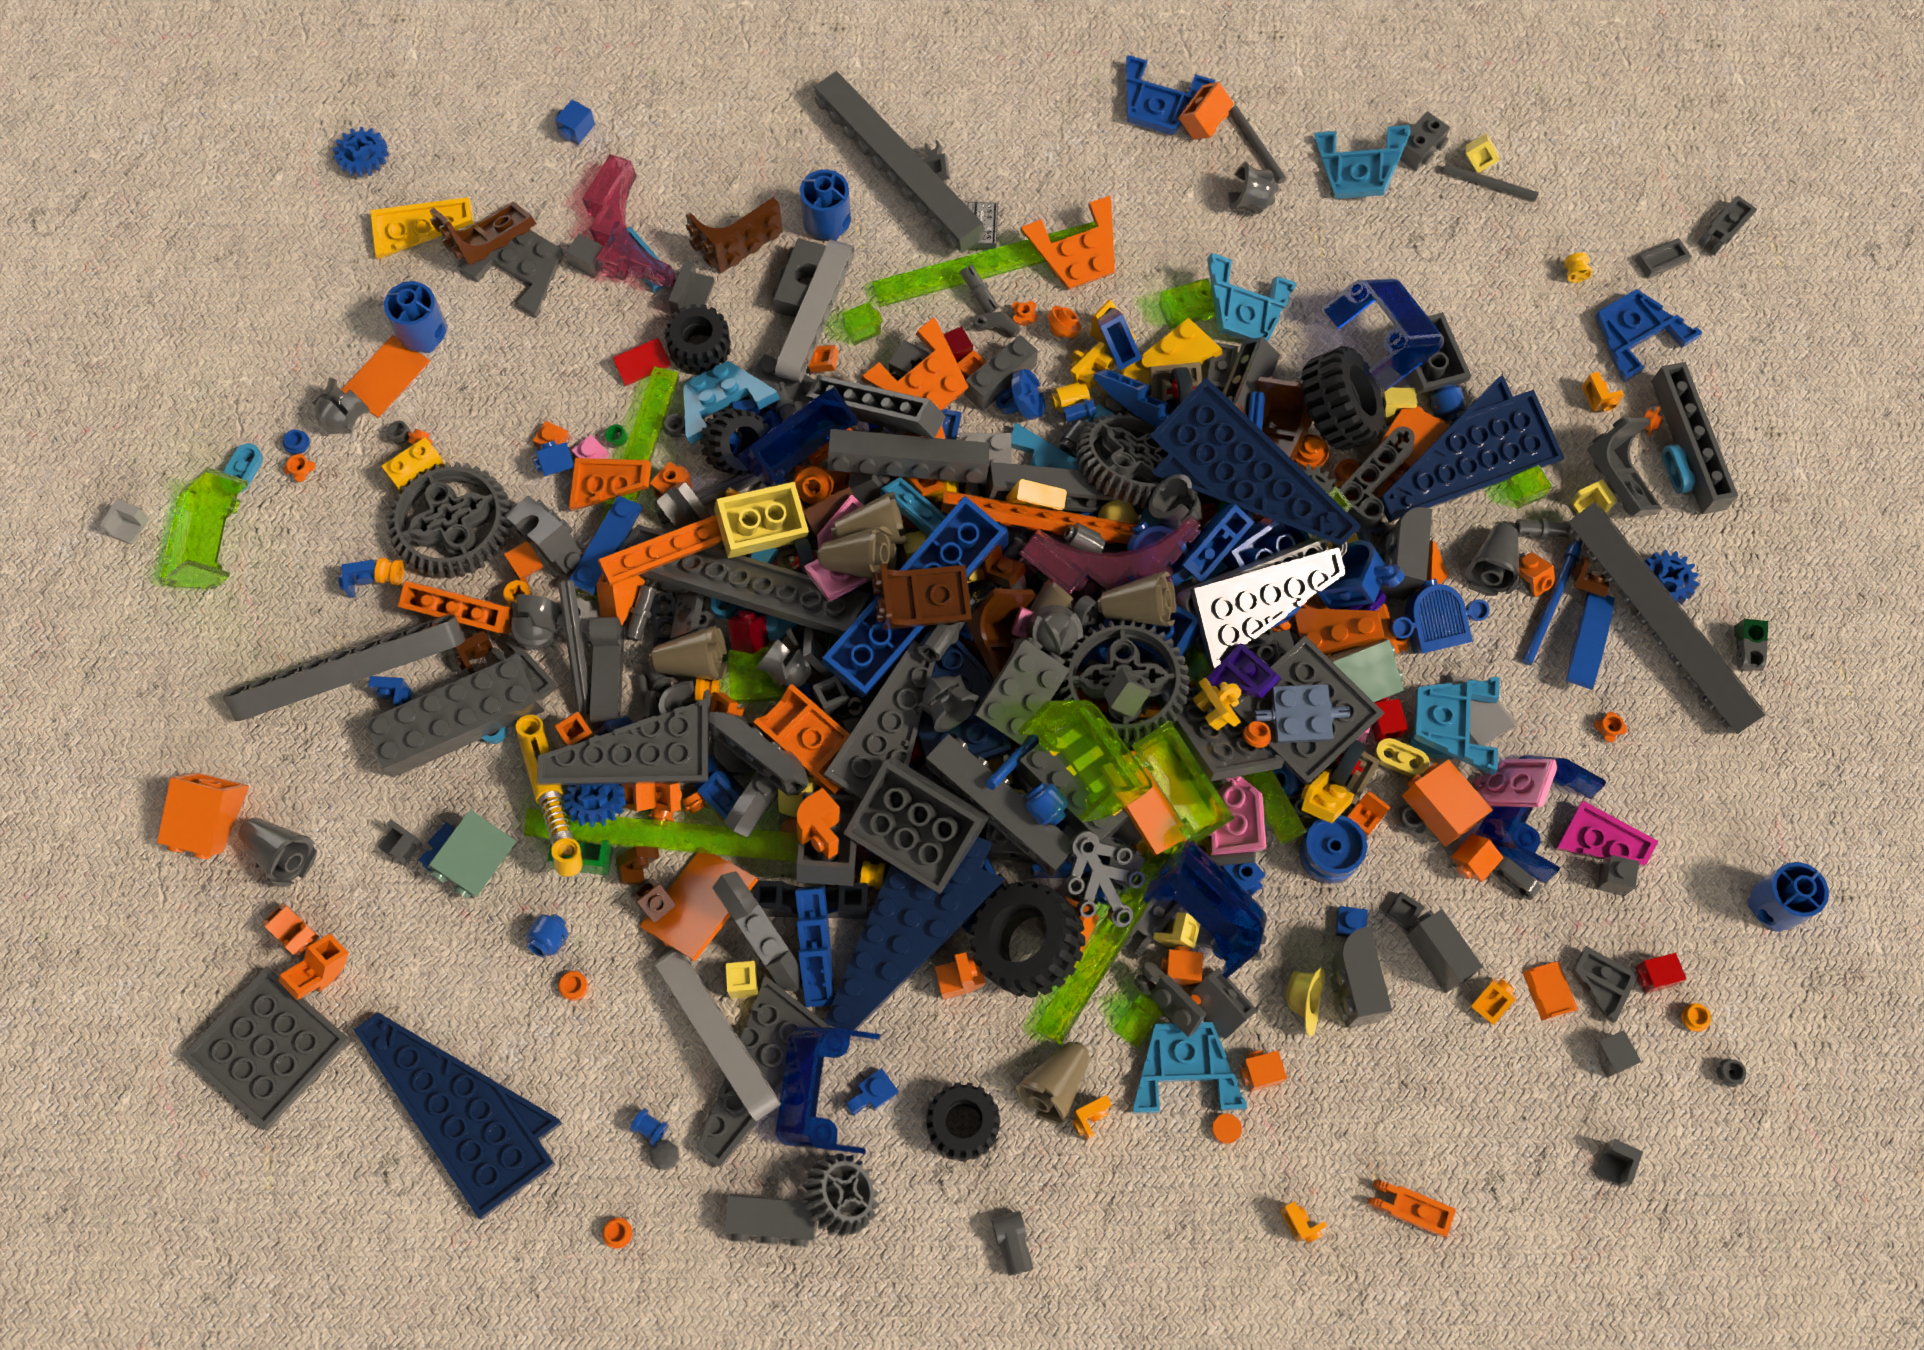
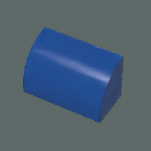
(1119, 338)

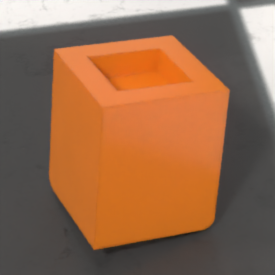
(523, 561)

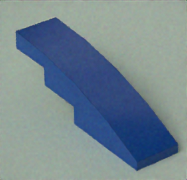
(1134, 396)
(1590, 640)
(815, 946)

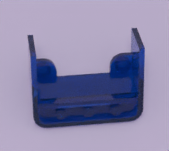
(1408, 344)
(797, 437)
(1520, 841)
(1213, 902)
(801, 1085)

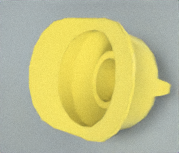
(1304, 996)

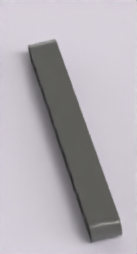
(344, 667)

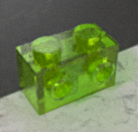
(1187, 301)

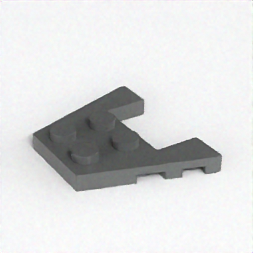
(529, 260)

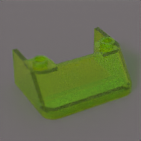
(199, 529)
(1094, 753)
(1183, 783)

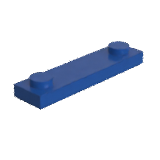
(605, 542)

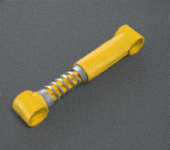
(548, 797)

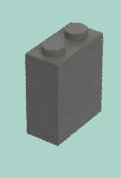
(1443, 950)

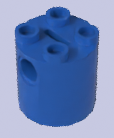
(825, 204)
(415, 316)
(1789, 896)

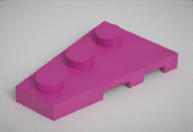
(1602, 835)

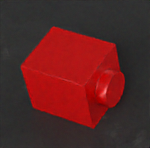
(1392, 722)
(1660, 973)

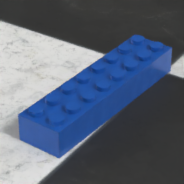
(866, 649)

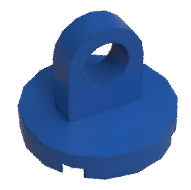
(1024, 396)

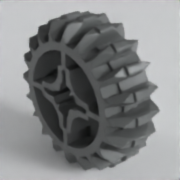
(830, 1195)

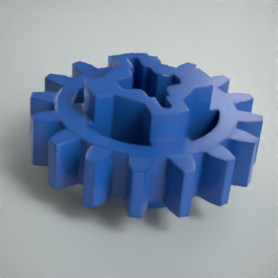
(363, 150)
(1673, 571)
(594, 803)

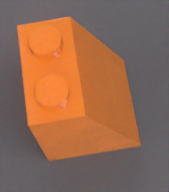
(200, 813)

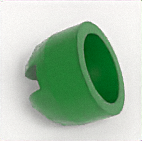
(612, 436)

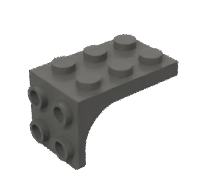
(1613, 459)
(1021, 688)

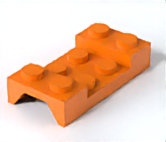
(806, 732)

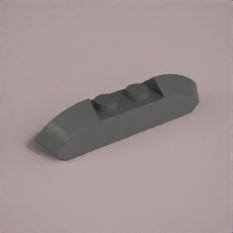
(765, 757)
(752, 806)
(759, 931)

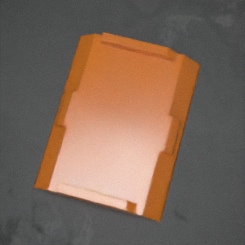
(1550, 990)

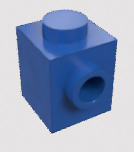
(574, 122)
(553, 458)
(1247, 876)

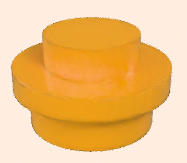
(1696, 1017)

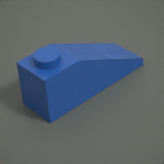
(1216, 541)

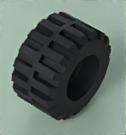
(695, 322)
(718, 435)
(963, 1096)

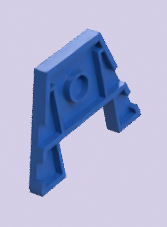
(1154, 104)
(1633, 321)

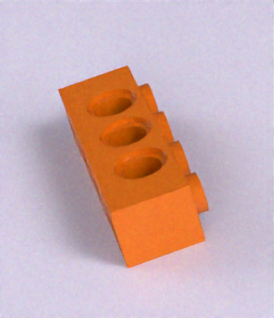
(465, 608)

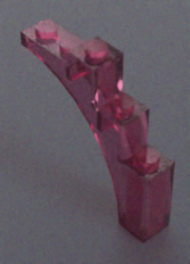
(607, 204)
(1070, 565)

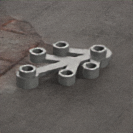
(1100, 876)

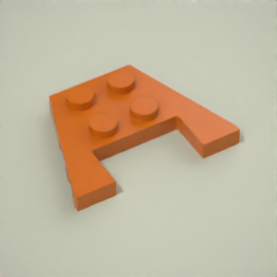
(1081, 256)
(933, 378)

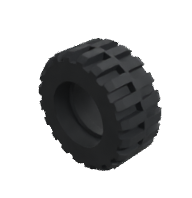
(1343, 398)
(1002, 917)

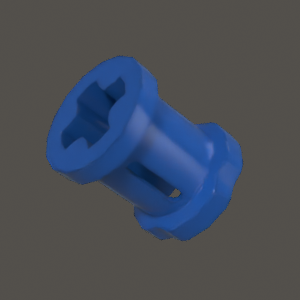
(649, 1127)

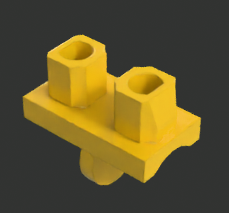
(1088, 362)
(1220, 699)

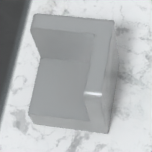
(124, 522)

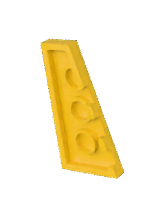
(411, 225)
(1182, 345)

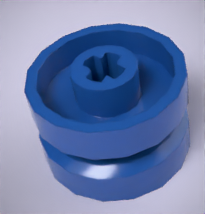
(1329, 865)

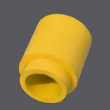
(1069, 395)

